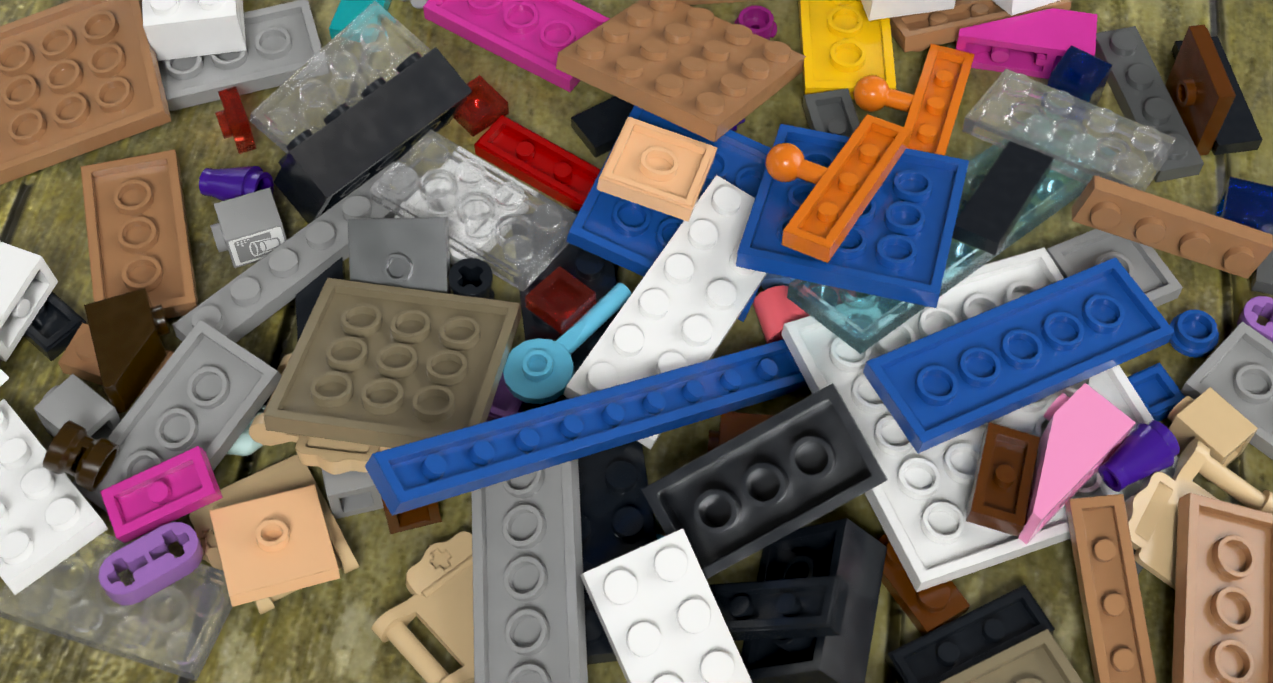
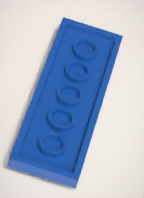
(1016, 354)

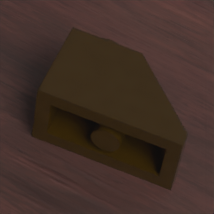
(127, 343)

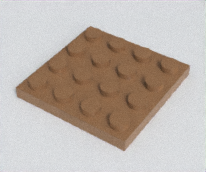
(682, 65)
(75, 83)

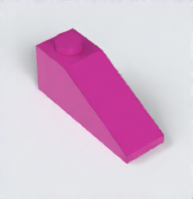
(1029, 42)

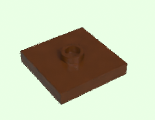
(1200, 88)

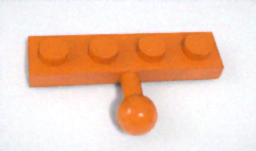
(935, 101)
(840, 189)

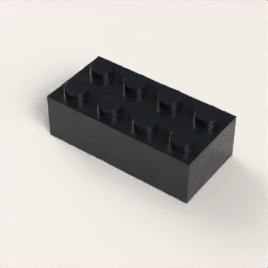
(370, 134)
(767, 481)

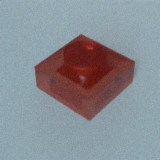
(481, 107)
(234, 121)
(560, 300)

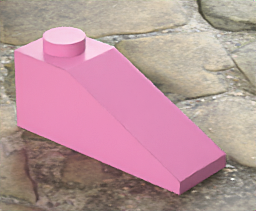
(1075, 443)

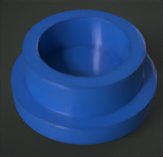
(1194, 333)

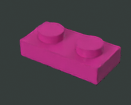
(161, 494)

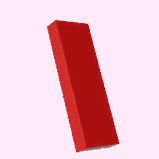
(537, 162)

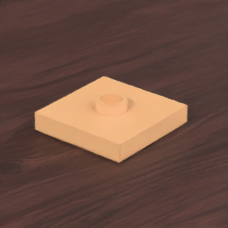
(657, 169)
(274, 545)

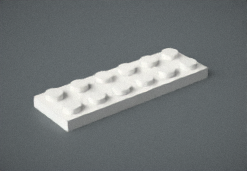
(682, 301)

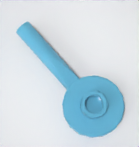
(543, 367)

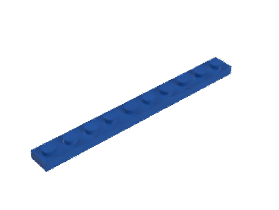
(579, 426)

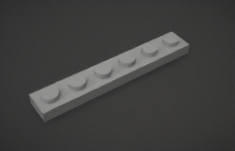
(285, 270)

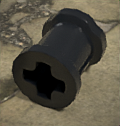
(471, 278)

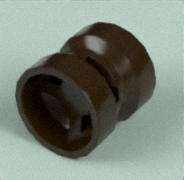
(80, 455)

